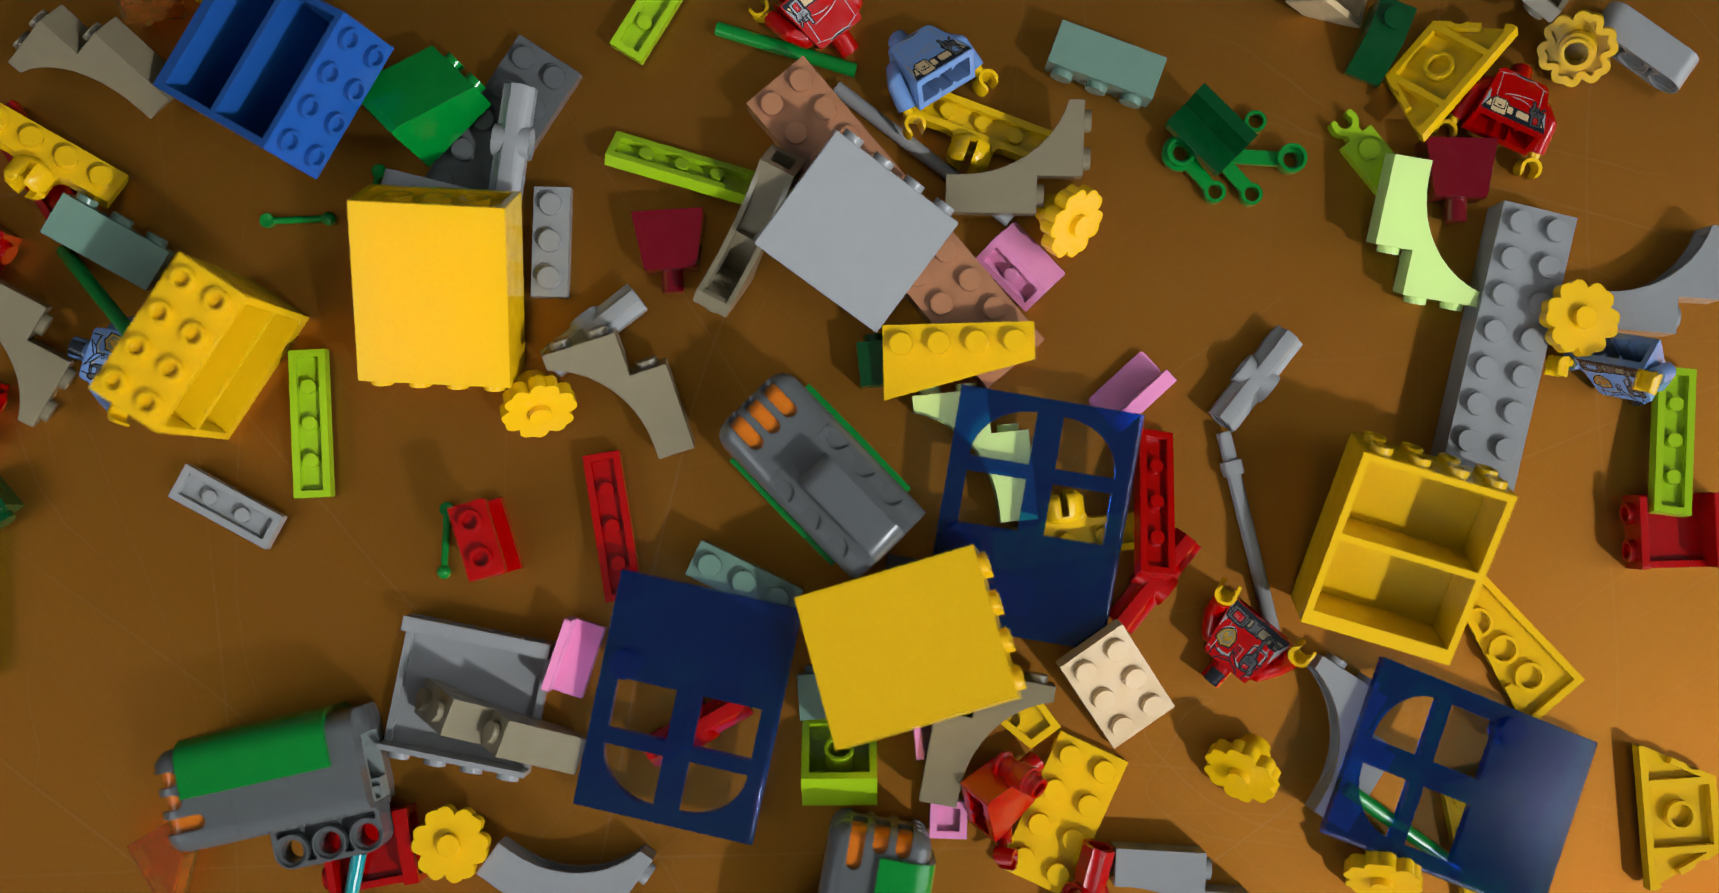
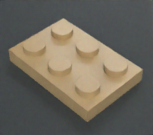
(1115, 683)

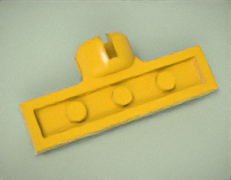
(980, 132)
(47, 160)
(1075, 524)

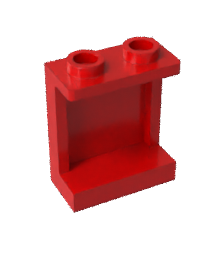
(485, 538)
(1670, 540)
(386, 865)

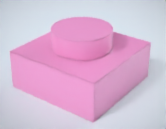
(948, 821)

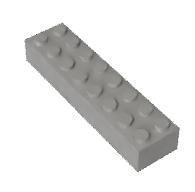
(1501, 339)

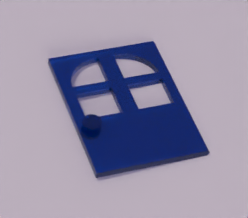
(1047, 583)
(702, 647)
(1514, 805)

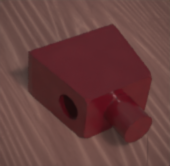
(1458, 172)
(670, 243)

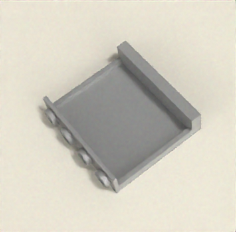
(857, 229)
(473, 659)

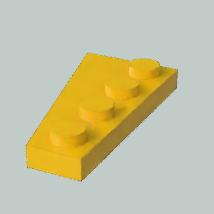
(943, 353)
(1519, 655)

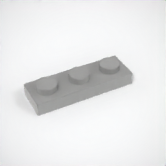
(551, 242)
(227, 506)

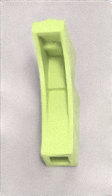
(1402, 222)
(1005, 444)

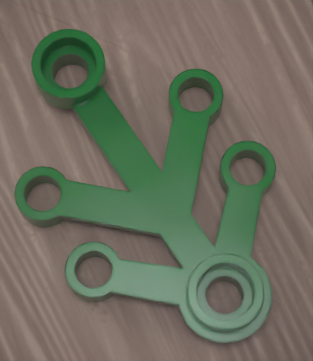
(1232, 172)

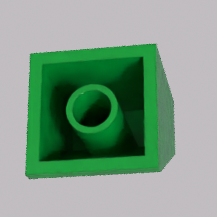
(426, 102)

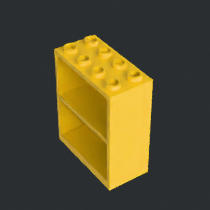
(437, 286)
(198, 351)
(1402, 547)
(909, 647)

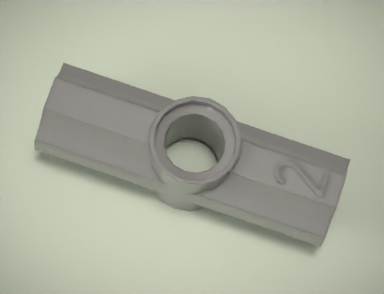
(513, 138)
(616, 311)
(1255, 378)

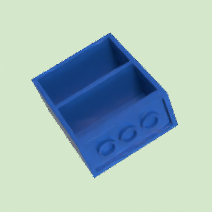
(276, 73)

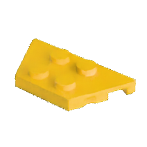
(1443, 69)
(1674, 815)

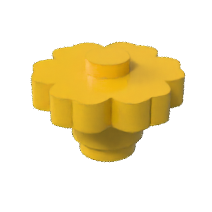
(1577, 48)
(1069, 219)
(1579, 318)
(537, 404)
(1243, 768)
(451, 843)
(1382, 873)

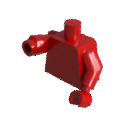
(999, 796)

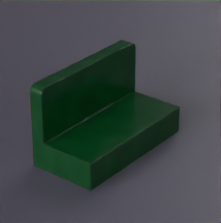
(1210, 130)

